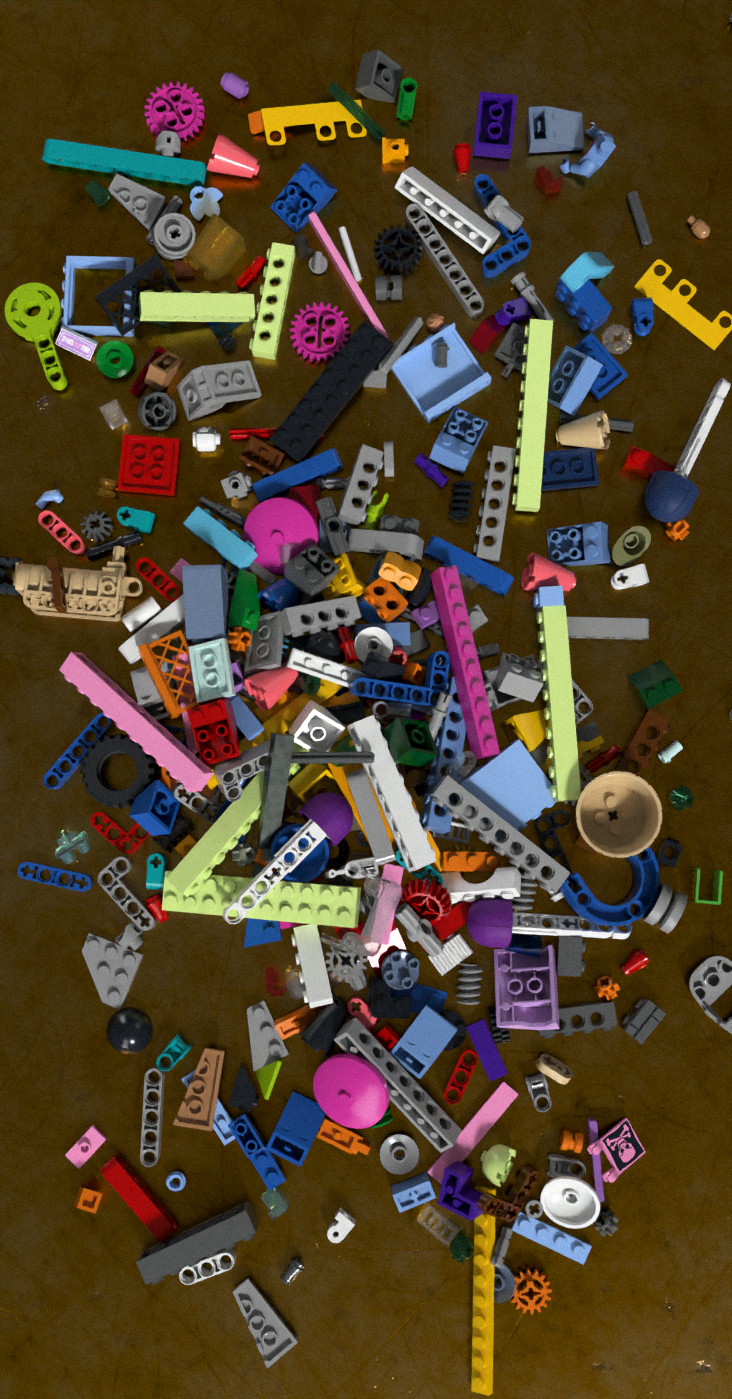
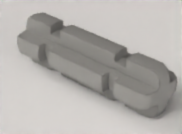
(332, 483)
(501, 1247)

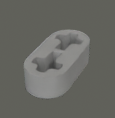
(388, 459)

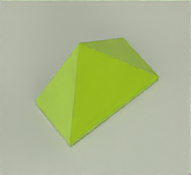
(267, 1075)

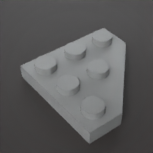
(111, 968)

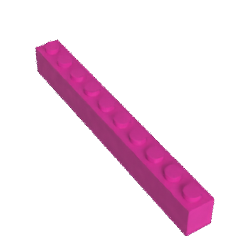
(464, 662)

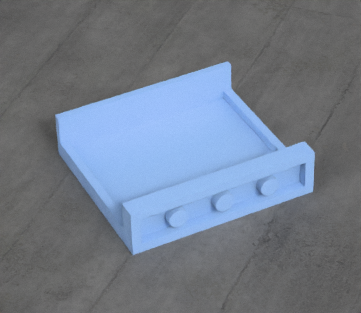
(435, 388)
(511, 786)

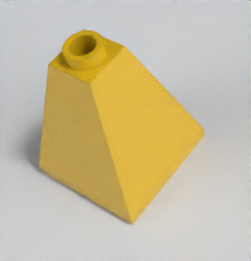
(527, 727)

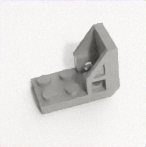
(215, 385)

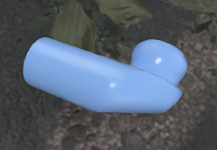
(49, 496)

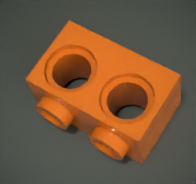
(389, 596)

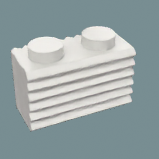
(452, 954)

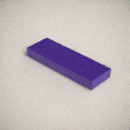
(486, 1049)

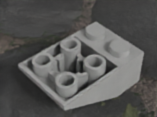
(148, 695)

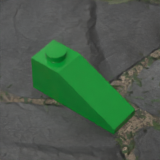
(245, 602)

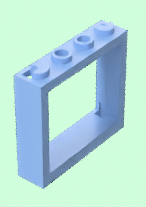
(68, 287)

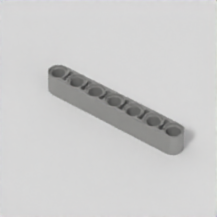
(449, 268)

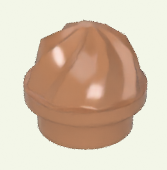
(435, 322)

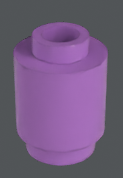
(234, 85)

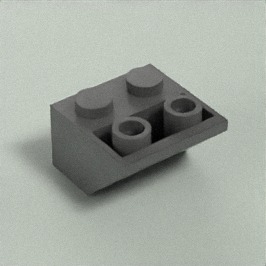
(311, 571)

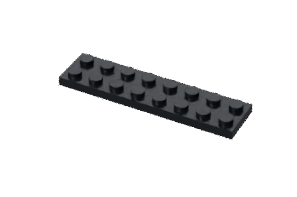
(331, 391)

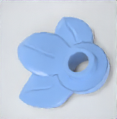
(205, 205)

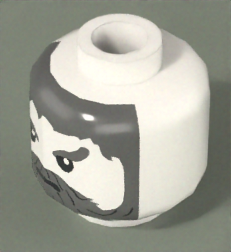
(206, 439)

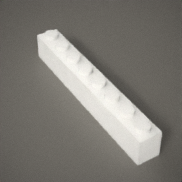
(392, 794)

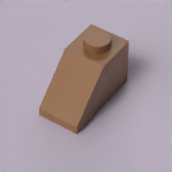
(163, 370)

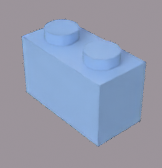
(548, 597)

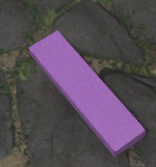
(595, 1159)

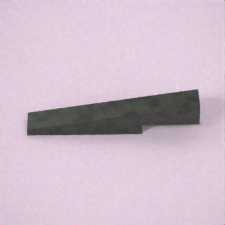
(275, 788)

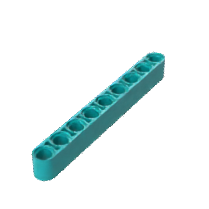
(124, 162)

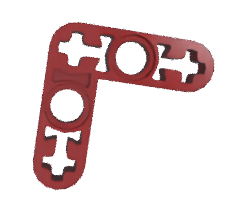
(123, 835)

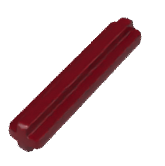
(139, 384)

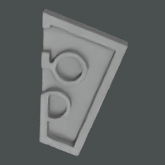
(264, 1038)

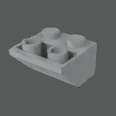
(519, 677)

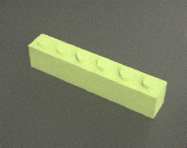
(196, 306)

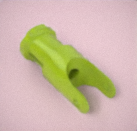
(375, 513)

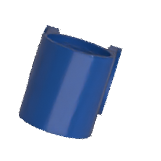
(642, 313)

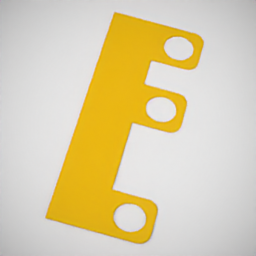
(319, 114)
(676, 306)

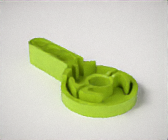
(38, 327)

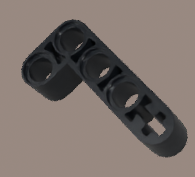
(550, 832)

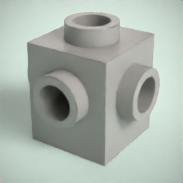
(230, 484)

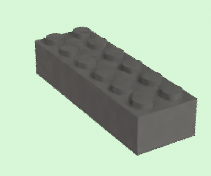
(198, 1243)

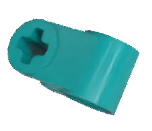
(138, 520)
(156, 874)
(174, 1052)

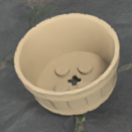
(637, 812)

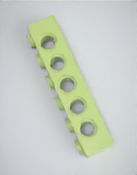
(277, 254)

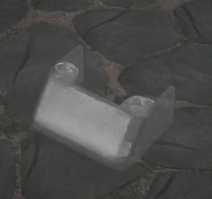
(387, 898)

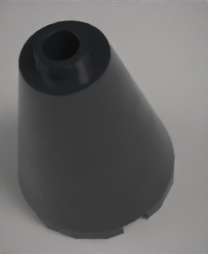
(324, 1027)

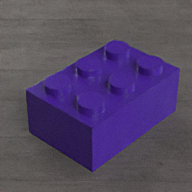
(495, 125)

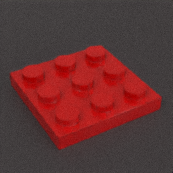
(148, 465)

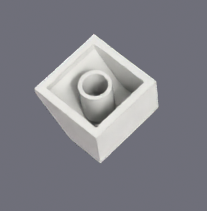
(316, 728)

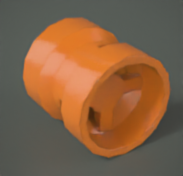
(571, 1141)

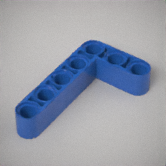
(512, 240)
(406, 690)

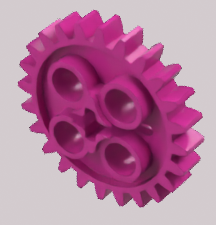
(188, 102)
(303, 331)

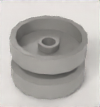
(176, 225)
(666, 908)

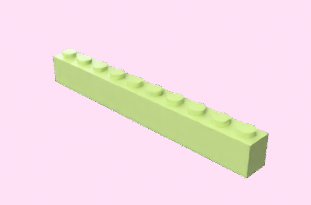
(533, 415)
(559, 703)
(224, 834)

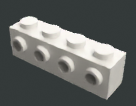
(313, 966)

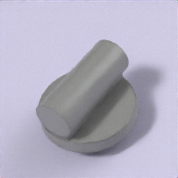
(318, 263)

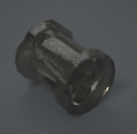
(302, 246)

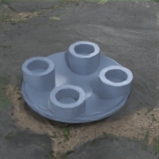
(400, 970)

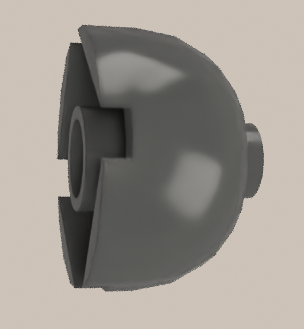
(156, 410)

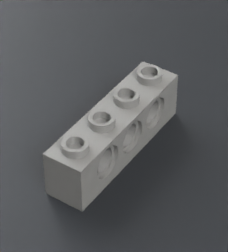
(365, 456)
(346, 607)

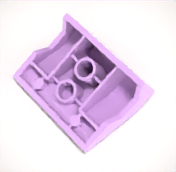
(526, 990)

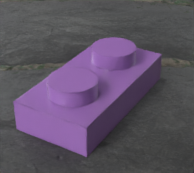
(426, 614)

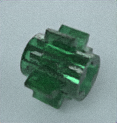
(682, 797)
(461, 1249)

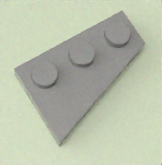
(138, 200)

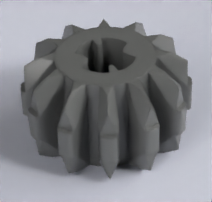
(97, 518)

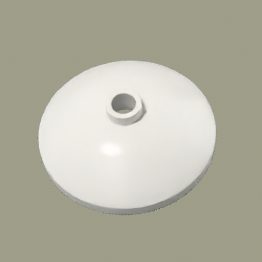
(570, 1202)

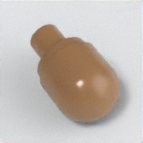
(699, 227)

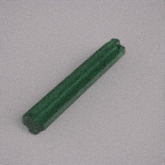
(357, 112)

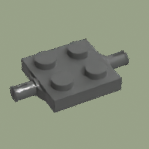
(512, 349)

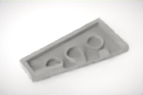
(265, 1324)

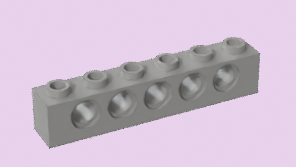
(505, 457)

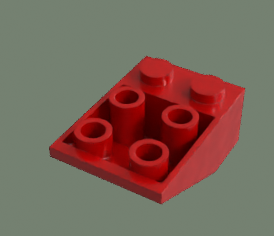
(215, 731)

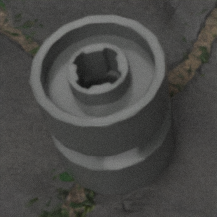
(381, 287)

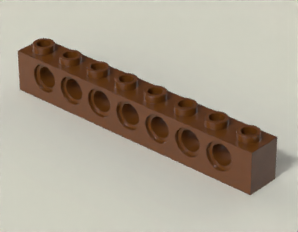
(661, 727)

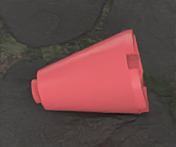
(232, 159)
(545, 573)
(270, 685)

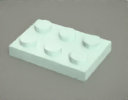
(211, 671)

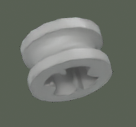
(535, 1214)

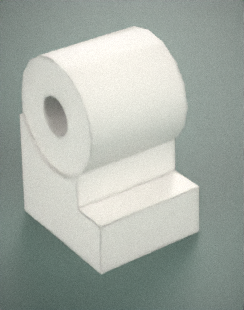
(339, 1229)

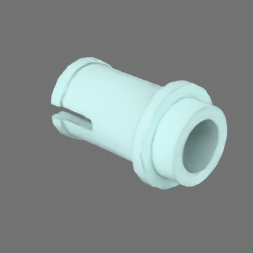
(670, 751)

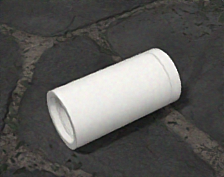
(141, 614)

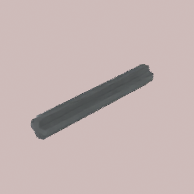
(615, 424)

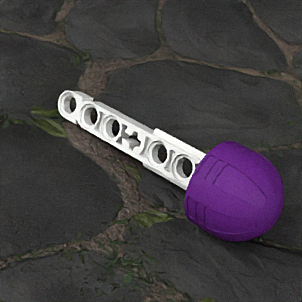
(326, 817)
(494, 921)

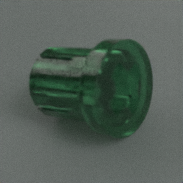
(98, 193)
(309, 684)

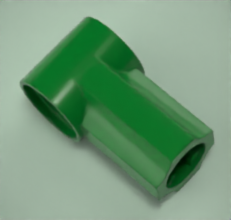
(406, 99)

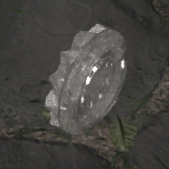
(617, 347)

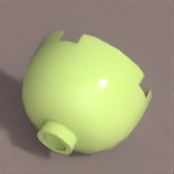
(497, 1163)

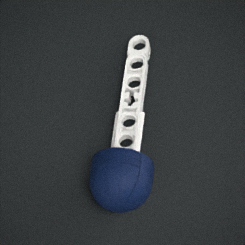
(671, 494)

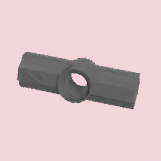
(328, 514)

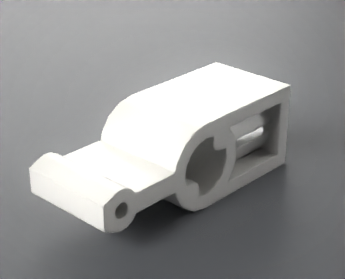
(363, 863)

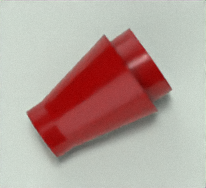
(462, 157)
(154, 905)
(636, 961)

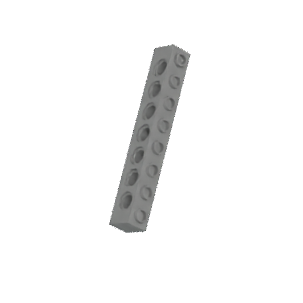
(556, 873)
(402, 1088)

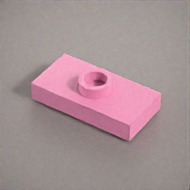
(85, 1146)

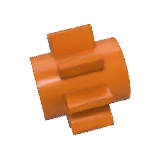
(677, 529)
(239, 638)
(606, 988)

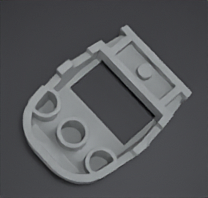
(709, 982)

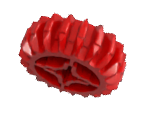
(437, 900)

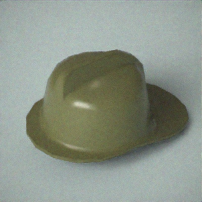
(631, 545)

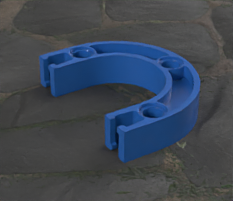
(641, 896)

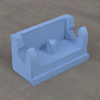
(413, 1192)

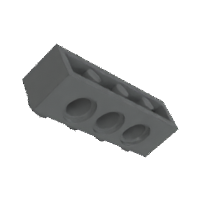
(604, 1008)

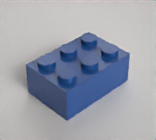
(585, 304)

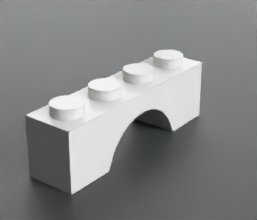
(503, 884)

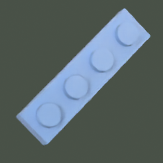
(222, 1117)
(551, 1237)

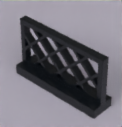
(125, 284)

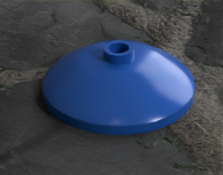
(311, 865)

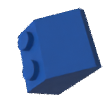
(155, 809)

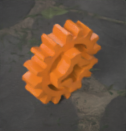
(538, 1291)

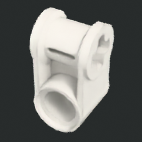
(632, 576)

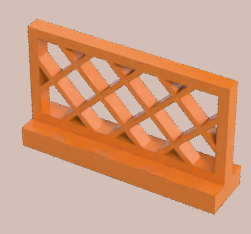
(158, 676)

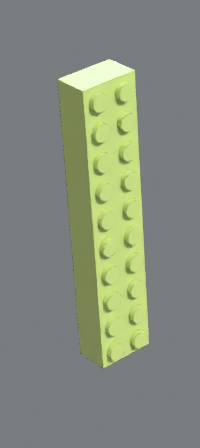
(284, 902)

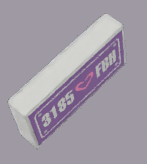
(76, 343)

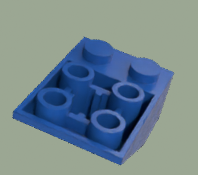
(304, 194)
(296, 1129)

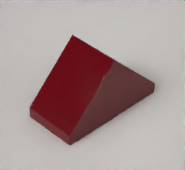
(486, 334)

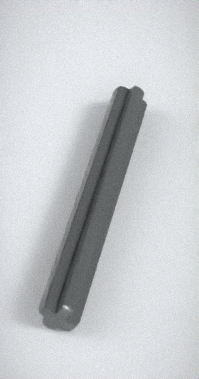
(332, 757)

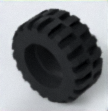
(94, 764)

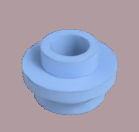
(176, 1187)

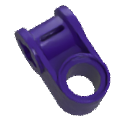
(513, 311)

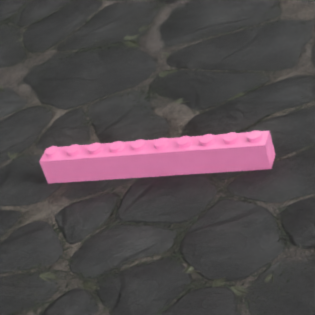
(136, 722)

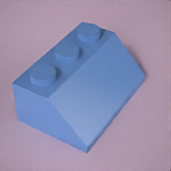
(571, 379)

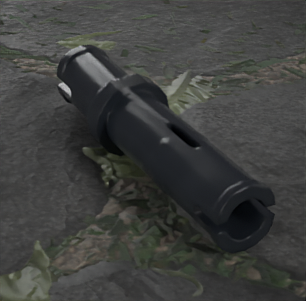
(107, 547)

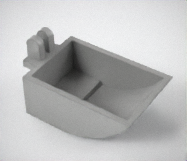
(496, 698)

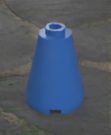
(279, 596)

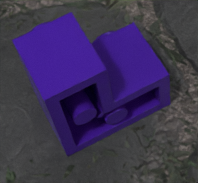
(456, 1191)

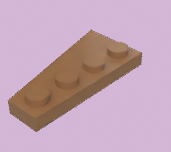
(201, 1097)

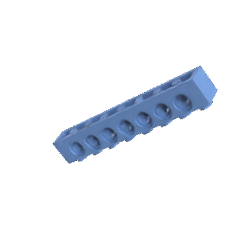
(429, 820)

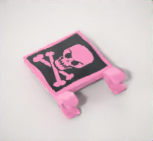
(620, 1148)

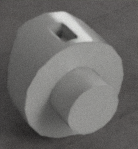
(166, 148)
(130, 937)

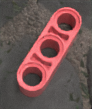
(54, 529)

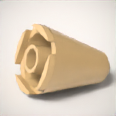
(586, 432)

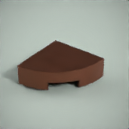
(182, 270)

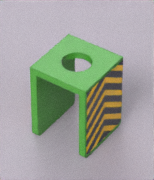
(717, 887)

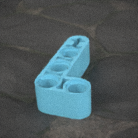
(588, 266)

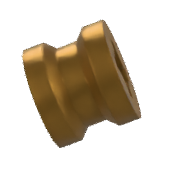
(107, 487)

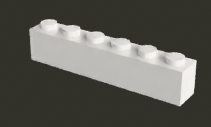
(447, 210)

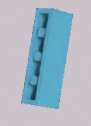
(220, 539)

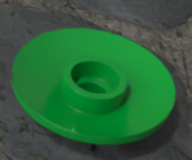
(111, 351)

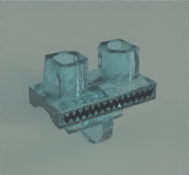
(65, 850)

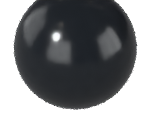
(323, 644)
(129, 1030)

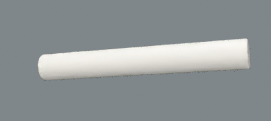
(350, 254)

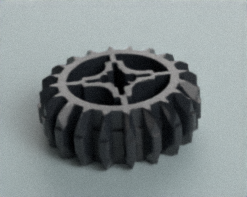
(406, 249)

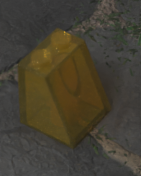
(216, 249)

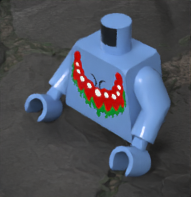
(594, 155)

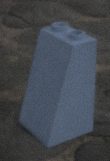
(205, 602)

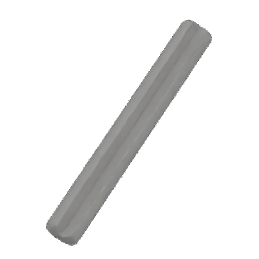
(401, 344)

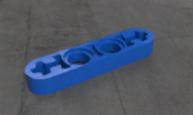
(55, 876)

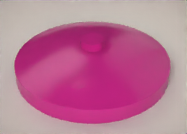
(280, 531)
(351, 1091)

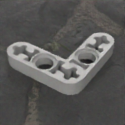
(212, 803)

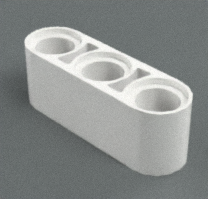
(201, 1273)

